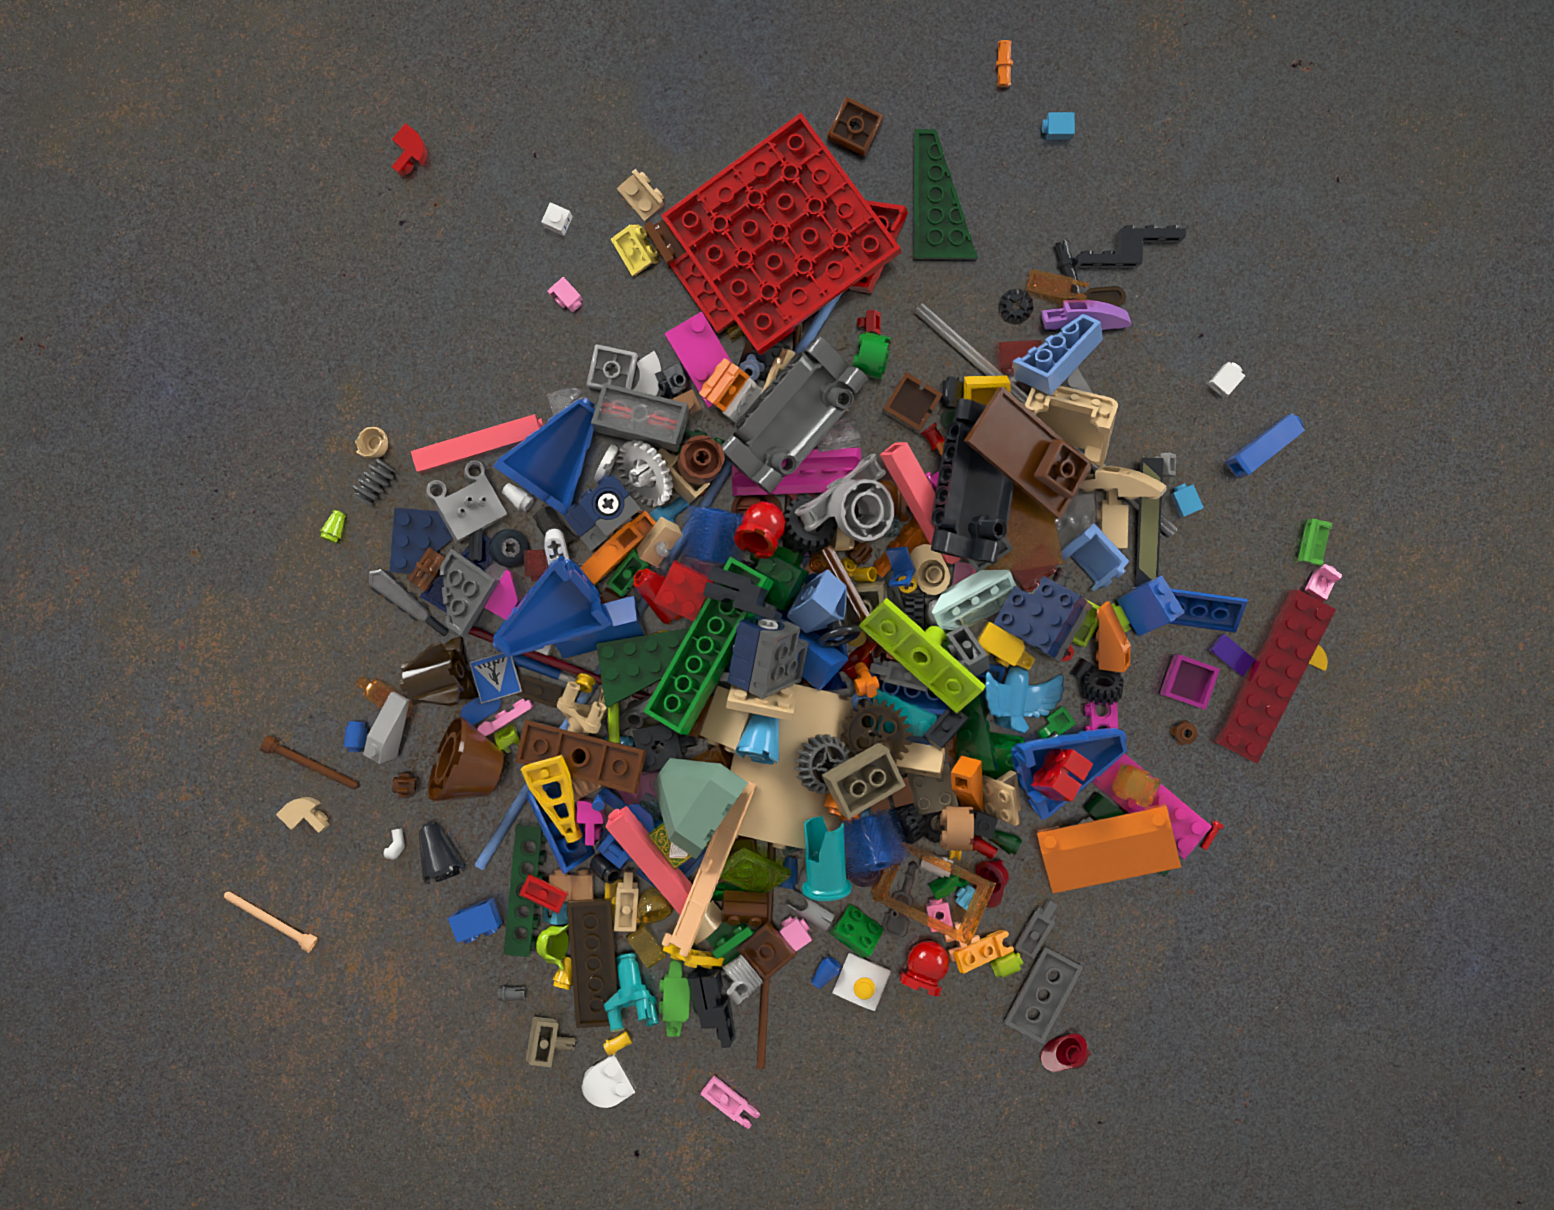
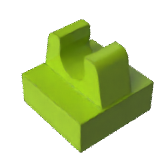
(506, 737)

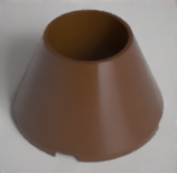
(466, 764)

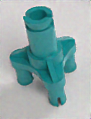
(631, 994)

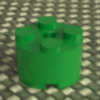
(873, 354)

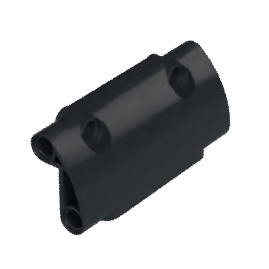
(970, 495)

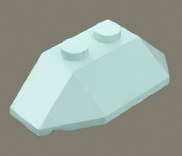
(973, 599)

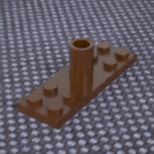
(584, 755)

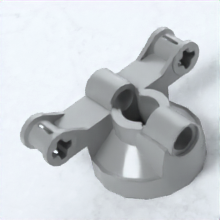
(839, 501)

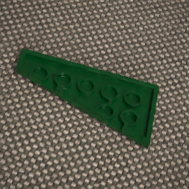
(635, 663)

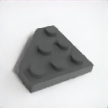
(464, 591)

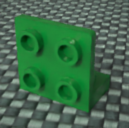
(1003, 744)

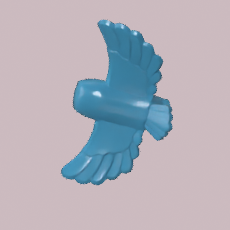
(1017, 699)

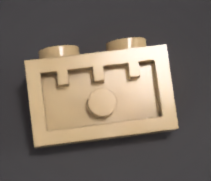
(641, 196)

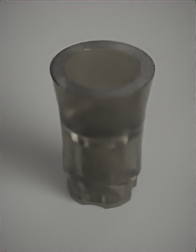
(548, 519)

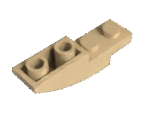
(1129, 482)

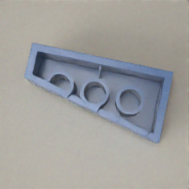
(1059, 355)

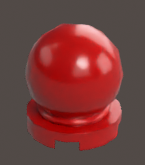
(760, 529)
(927, 966)

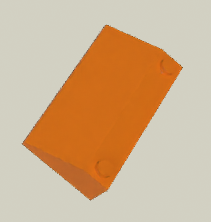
(1109, 849)

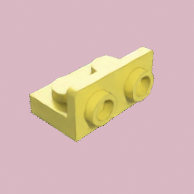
(635, 249)

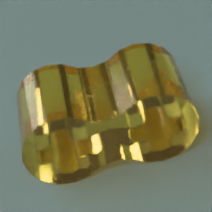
(646, 946)

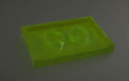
(754, 872)

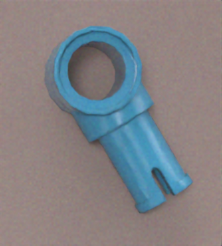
(670, 511)

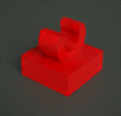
(871, 322)

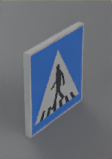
(495, 677)

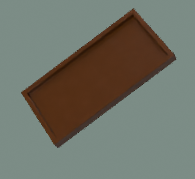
(1015, 445)

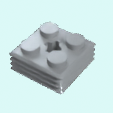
(603, 359)

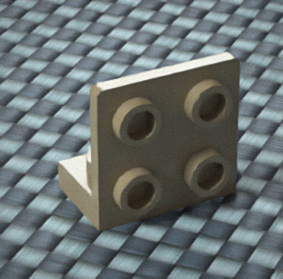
(933, 793)

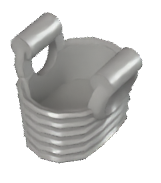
(742, 976)

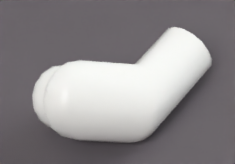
(397, 846)

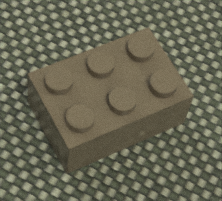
(863, 780)

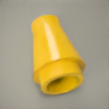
(563, 979)

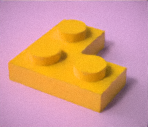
(695, 957)

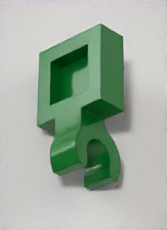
(1057, 721)
(944, 886)

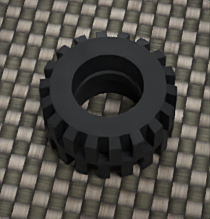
(799, 538)

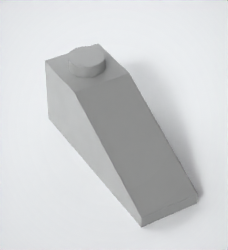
(387, 731)

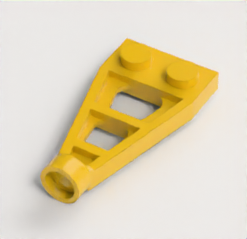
(549, 771)

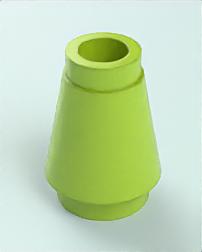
(333, 527)

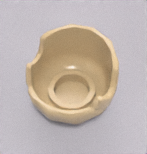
(372, 443)

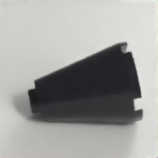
(438, 855)

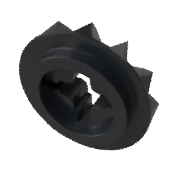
(1018, 315)

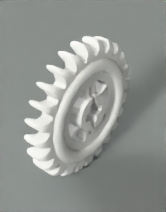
(636, 460)

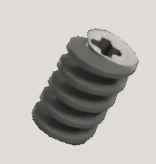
(373, 481)

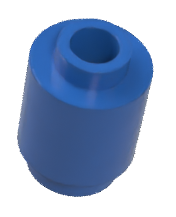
(355, 736)

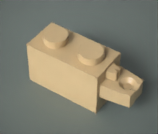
(1113, 520)

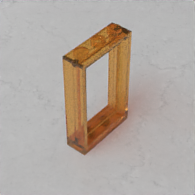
(975, 909)

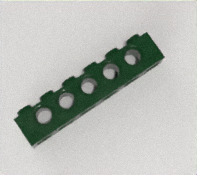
(513, 943)

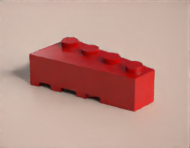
(892, 218)

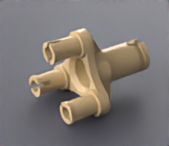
(582, 717)

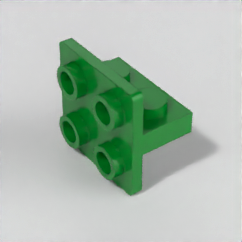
(857, 931)
(727, 939)

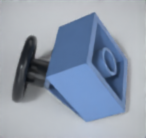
(823, 606)

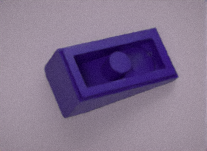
(1231, 654)

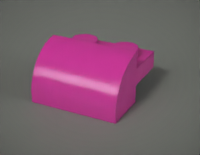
(592, 818)

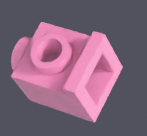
(566, 295)

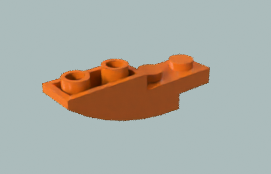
(617, 547)

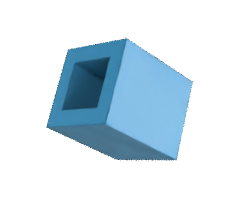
(1059, 125)
(1186, 500)

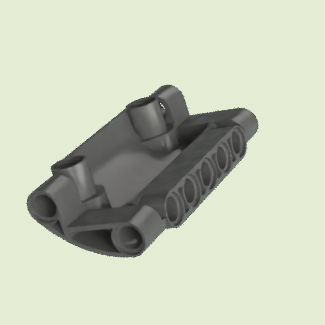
(792, 414)

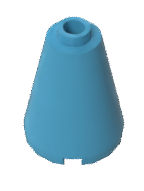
(760, 740)

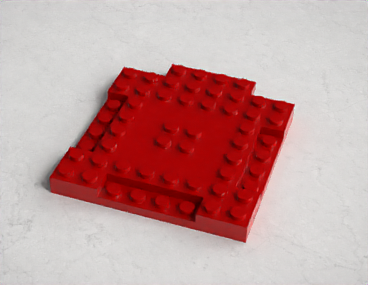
(776, 236)

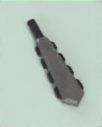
(383, 583)

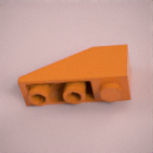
(1113, 643)
(968, 783)

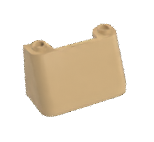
(1078, 418)

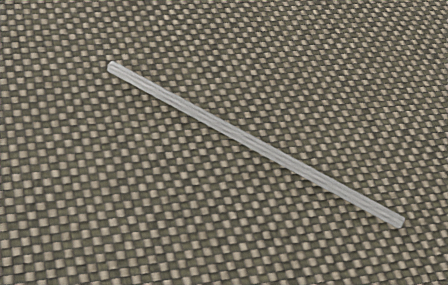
(989, 370)

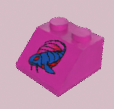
(505, 596)

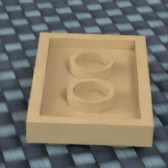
(778, 705)

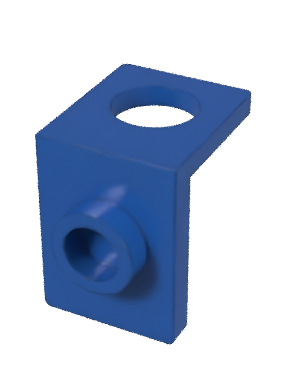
(901, 565)

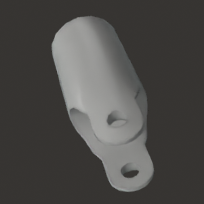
(814, 913)

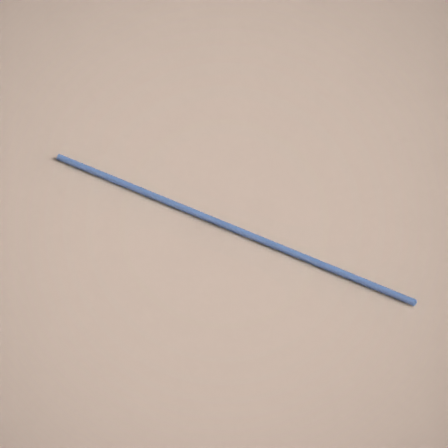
(584, 697)

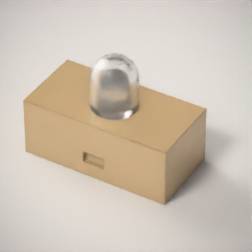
(659, 541)

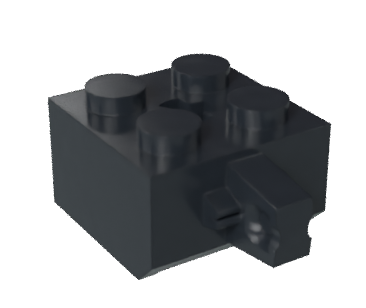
(673, 742)

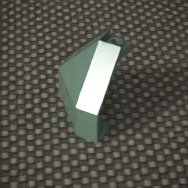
(695, 800)

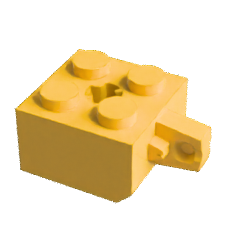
(1004, 646)

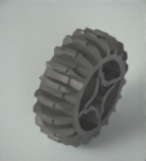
(814, 755)

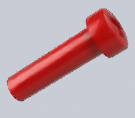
(1217, 826)

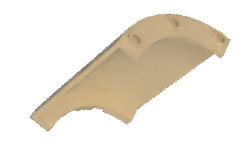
(779, 798)

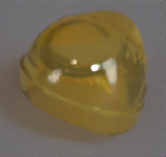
(653, 907)

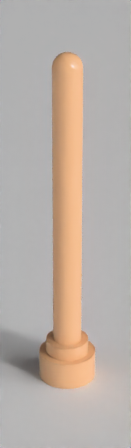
(306, 941)

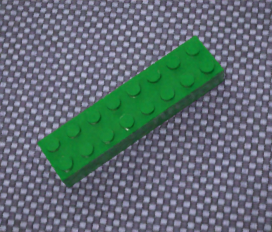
(701, 658)

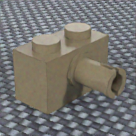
(544, 1041)

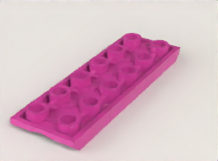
(810, 476)

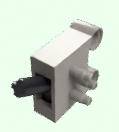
(468, 509)

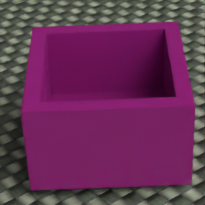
(1189, 681)

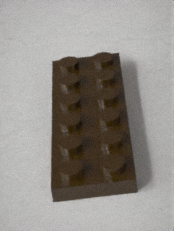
(592, 959)

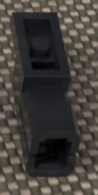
(748, 599)
(709, 1006)

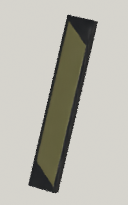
(1149, 526)

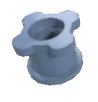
(753, 364)

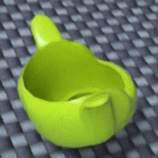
(553, 944)

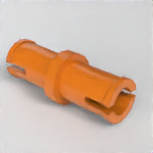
(1004, 63)

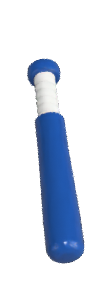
(542, 668)

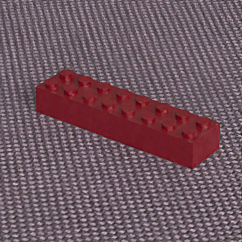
(1274, 675)

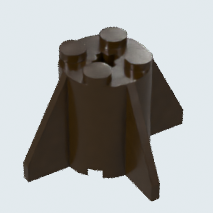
(438, 675)

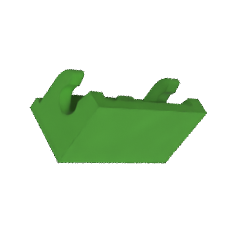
(1314, 542)

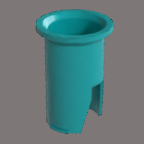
(825, 862)

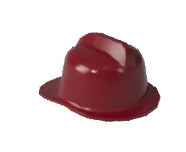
(996, 873)
(1065, 1053)

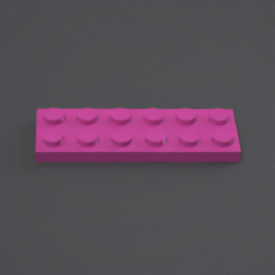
(1185, 823)

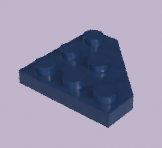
(412, 536)

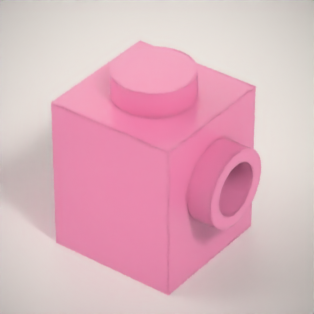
(939, 911)
(795, 932)

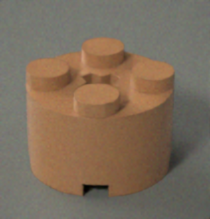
(958, 828)

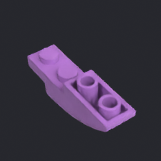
(1109, 315)

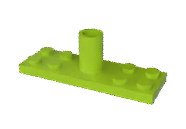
(922, 654)

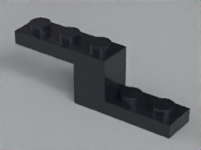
(1130, 246)

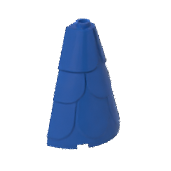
(552, 456)
(553, 611)
(1098, 746)

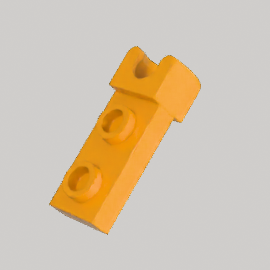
(982, 951)

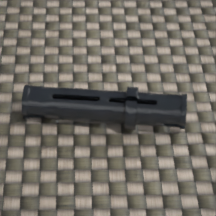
(1067, 264)

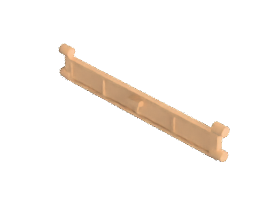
(709, 875)

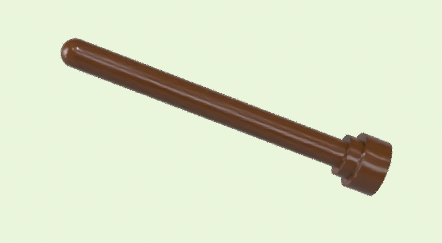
(271, 746)

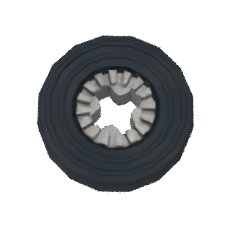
(498, 547)

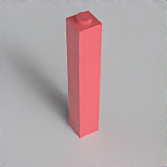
(474, 444)
(914, 487)
(636, 842)

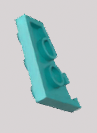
(918, 717)

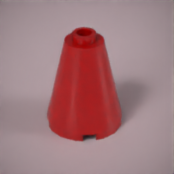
(648, 585)

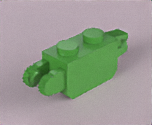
(676, 998)

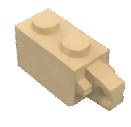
(687, 490)

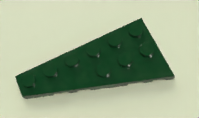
(938, 214)

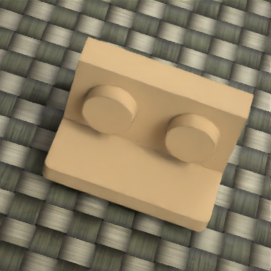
(1002, 797)

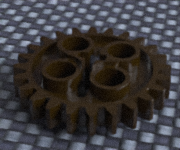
(858, 728)

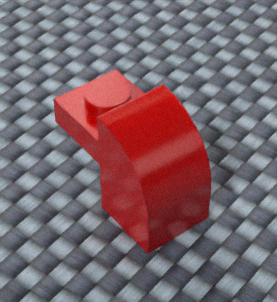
(413, 148)

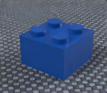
(475, 920)

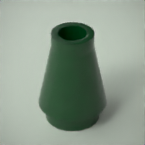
(1006, 841)

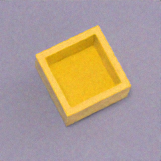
(984, 387)

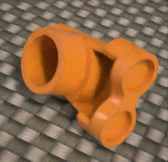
(865, 683)

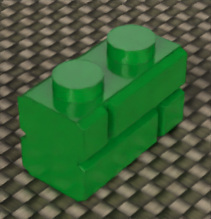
(623, 578)

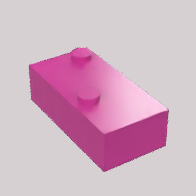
(697, 350)

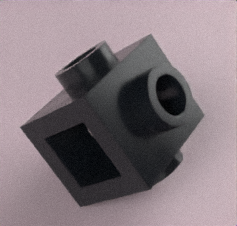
(673, 380)

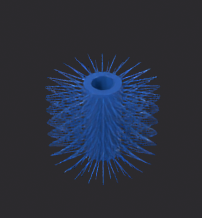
(716, 534)
(873, 843)

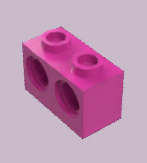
(1108, 719)

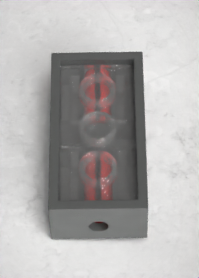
(640, 417)

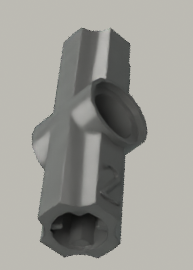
(632, 716)

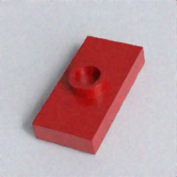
(543, 893)

